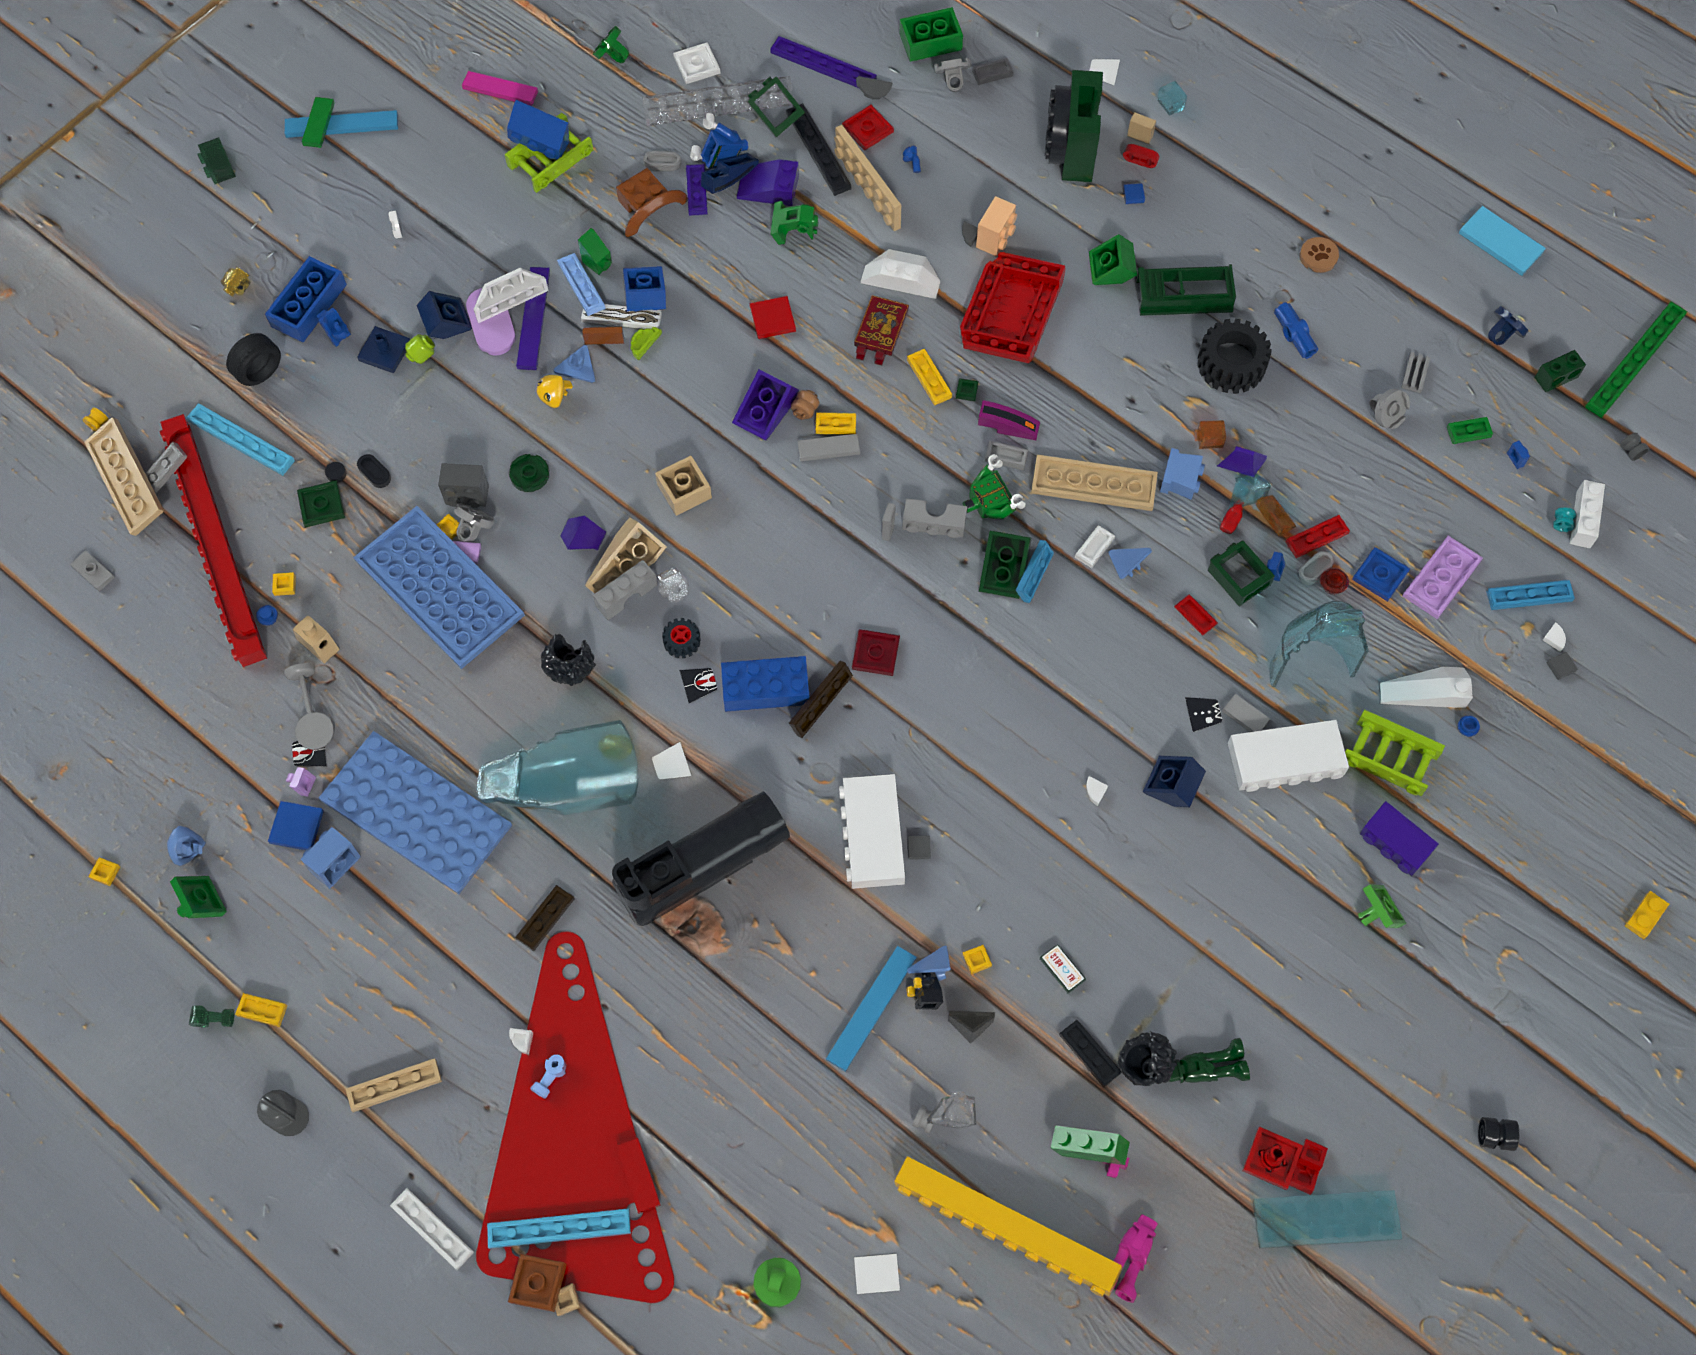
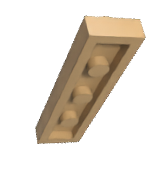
(393, 1085)

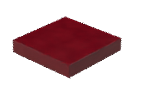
(876, 652)

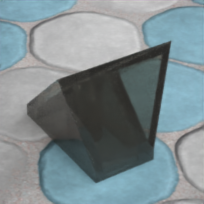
(971, 1023)

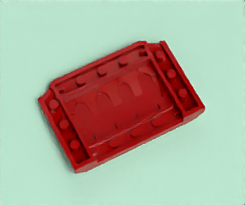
(1011, 306)

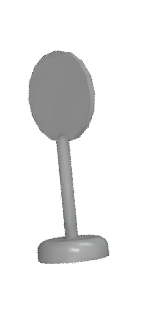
(315, 728)

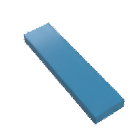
(1530, 594)

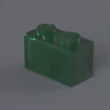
(216, 160)

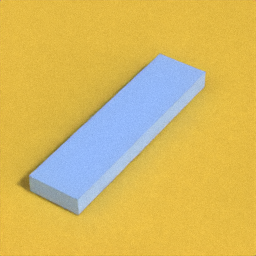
(581, 284)

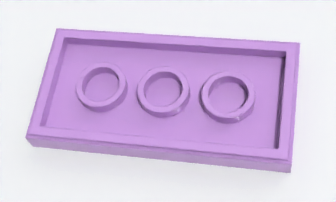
(1442, 577)

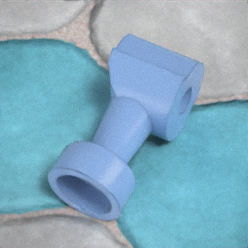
(555, 1068)

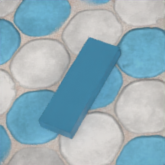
(1034, 571)

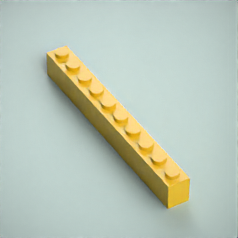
(1008, 1226)

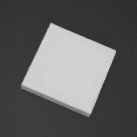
(696, 63)

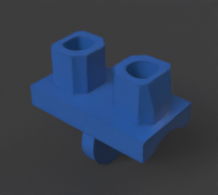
(333, 326)

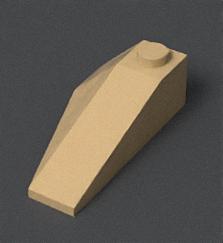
(626, 550)

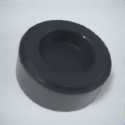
(335, 471)

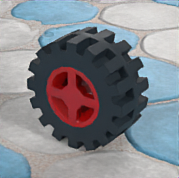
(684, 631)

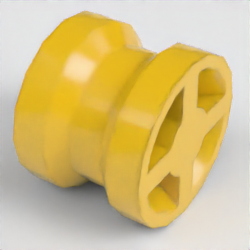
(95, 419)

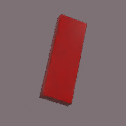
(1317, 536)
(638, 1175)

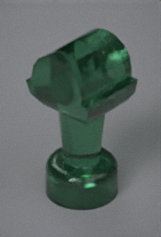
(202, 1017)

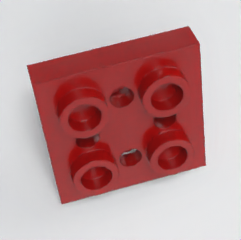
(1284, 1151)

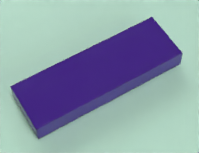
(696, 194)

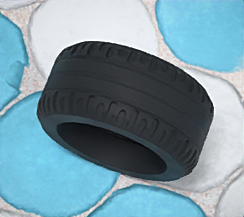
(253, 359)

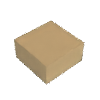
(1141, 128)

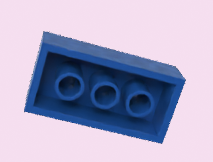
(304, 297)
(765, 683)

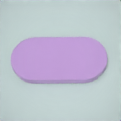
(494, 334)

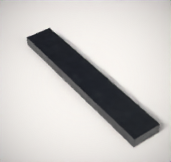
(820, 152)

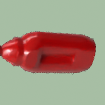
(1232, 519)

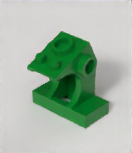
(782, 222)

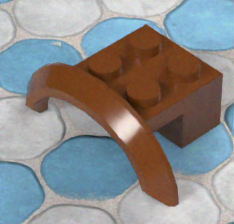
(644, 196)

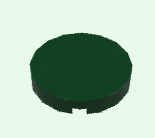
(529, 473)

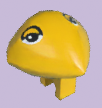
(552, 389)

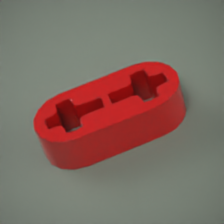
(1141, 156)

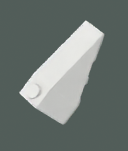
(1429, 688)

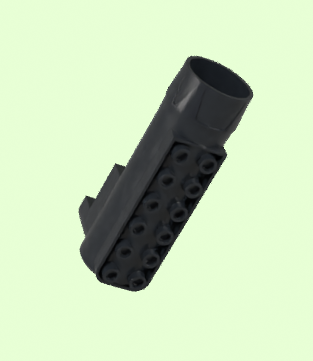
(699, 860)

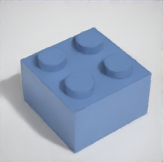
(330, 857)

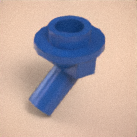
(909, 155)

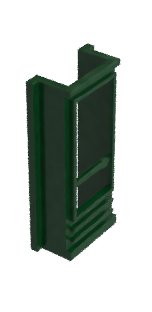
(1157, 303)

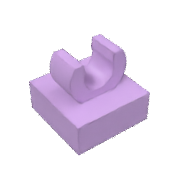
(301, 781)

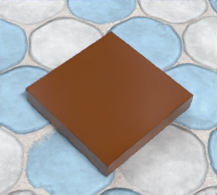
(537, 1283)

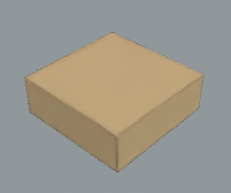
(567, 1300)

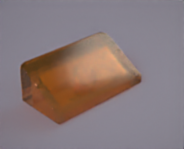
(1275, 514)

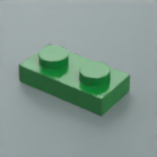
(1469, 430)

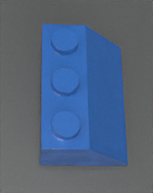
(538, 130)

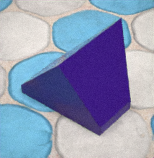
(1243, 461)
(582, 534)

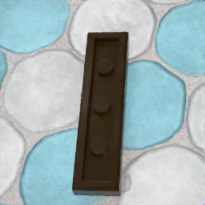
(820, 699)

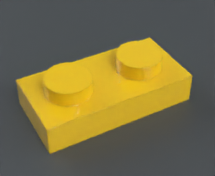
(836, 423)
(1647, 915)

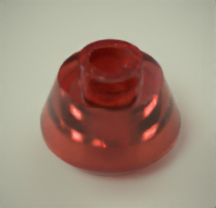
(1334, 581)

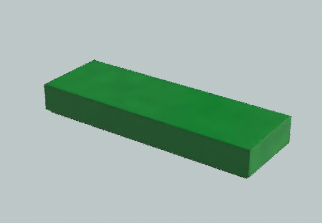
(318, 122)

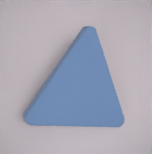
(577, 366)
(1128, 559)
(935, 962)

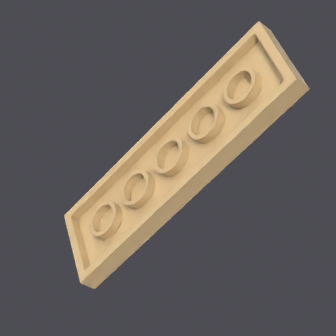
(867, 178)
(124, 476)
(1094, 482)

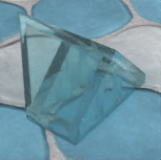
(1249, 490)

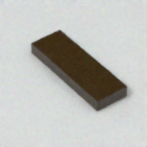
(545, 918)

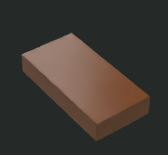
(603, 335)

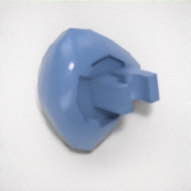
(184, 845)

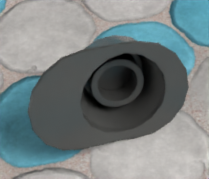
(283, 1113)

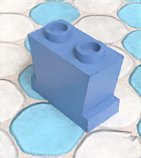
(1182, 474)

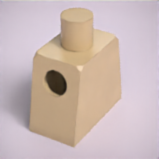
(311, 634)

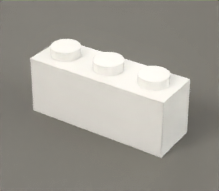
(1588, 513)

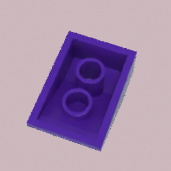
(771, 182)
(764, 405)

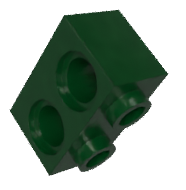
(1560, 371)

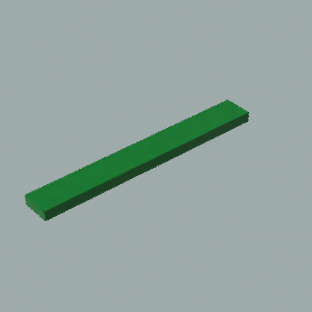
(1636, 359)

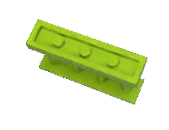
(519, 154)
(1407, 738)

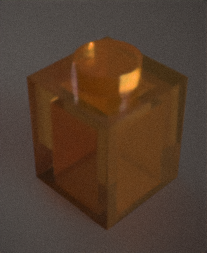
(1210, 434)

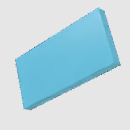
(1502, 240)

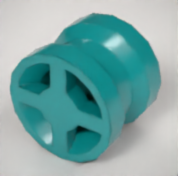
(1564, 519)

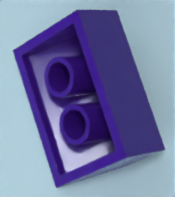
(1398, 839)

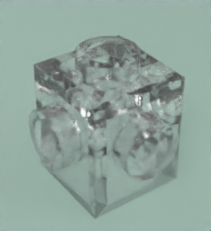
(672, 585)

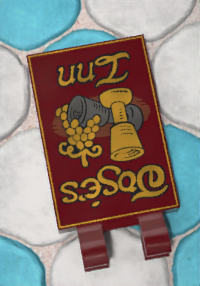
(880, 328)

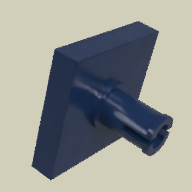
(383, 349)

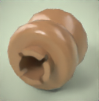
(805, 404)

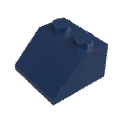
(443, 315)
(1175, 780)

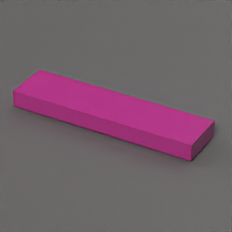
(499, 88)

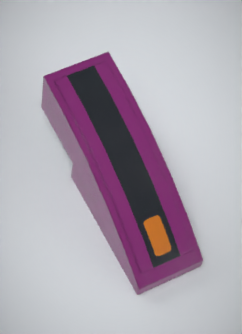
(1008, 421)

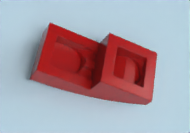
(1308, 1166)

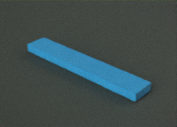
(347, 123)
(871, 1009)

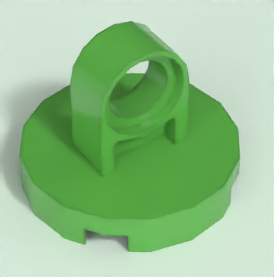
(777, 1282)

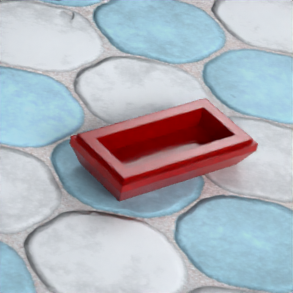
(1196, 615)

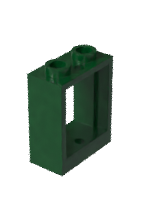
(754, 95)
(1240, 595)

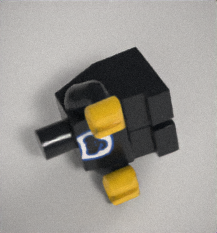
(928, 992)

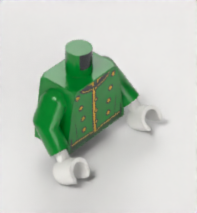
(991, 495)

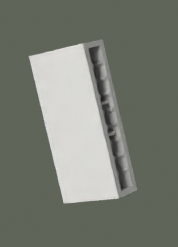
(1288, 755)
(872, 831)

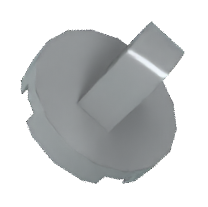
(953, 69)
(1390, 408)
(473, 520)

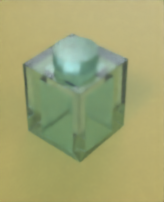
(1172, 98)

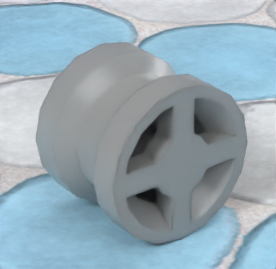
(921, 1119)

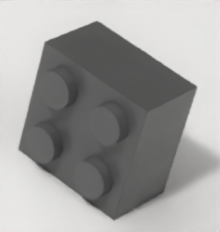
(463, 484)

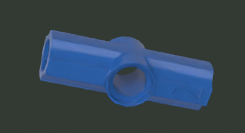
(1296, 330)

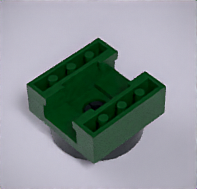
(1075, 125)

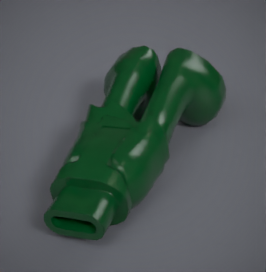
(1199, 1066)

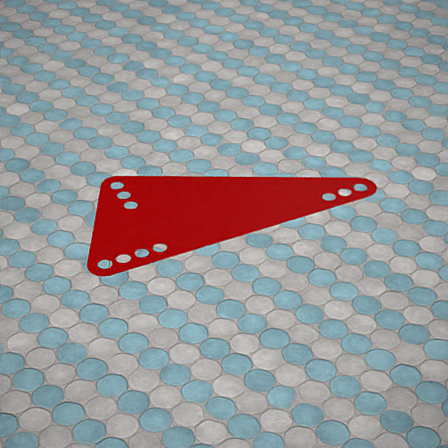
(562, 1149)

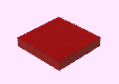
(868, 127)
(772, 317)

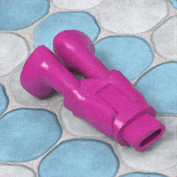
(1135, 1248)

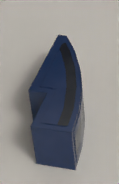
(728, 172)

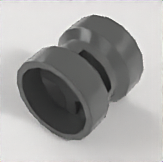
(1634, 446)

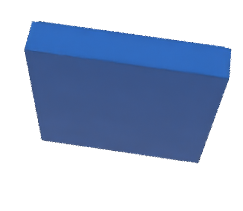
(1381, 574)
(295, 825)

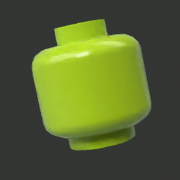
(419, 348)

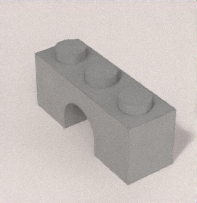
(918, 520)
(612, 597)

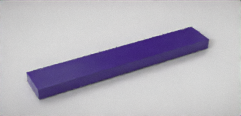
(818, 61)
(532, 326)

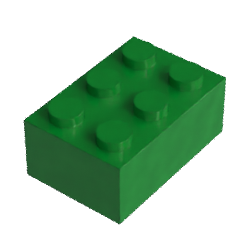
(931, 34)

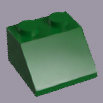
(1113, 261)

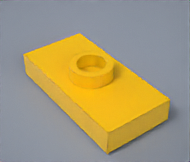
(261, 1010)

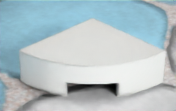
(395, 224)
(1556, 637)
(1095, 790)
(521, 1039)

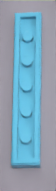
(240, 439)
(558, 1228)

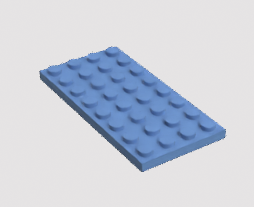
(439, 587)
(415, 812)

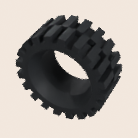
(1230, 375)

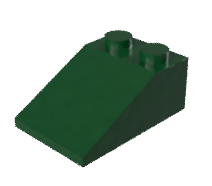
(1004, 563)

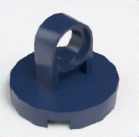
(1507, 325)

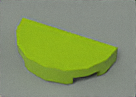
(643, 340)

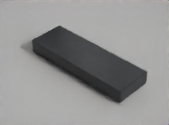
(1090, 1053)

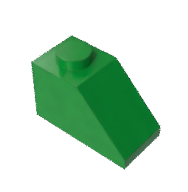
(594, 252)

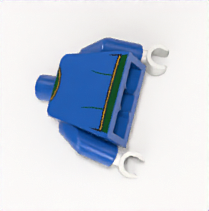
(720, 144)

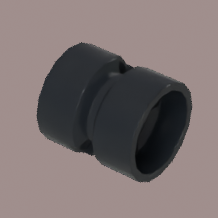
(1501, 1134)

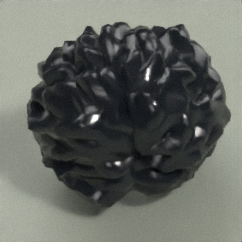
(566, 664)
(1147, 1059)

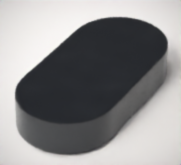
(373, 471)

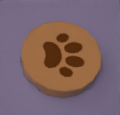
(1319, 254)

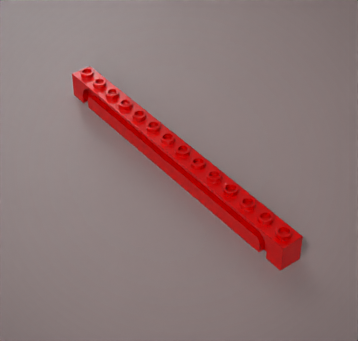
(214, 545)

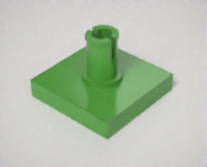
(1382, 907)

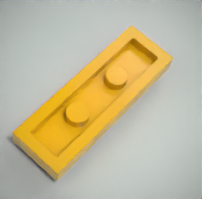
(929, 377)

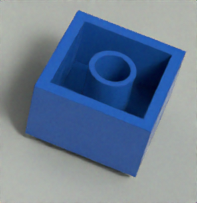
(644, 288)

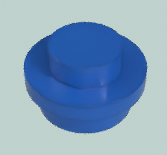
(267, 615)
(1468, 726)

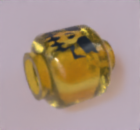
(235, 281)

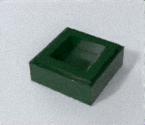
(967, 389)

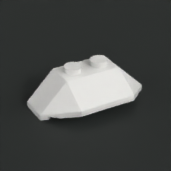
(902, 273)
(508, 292)

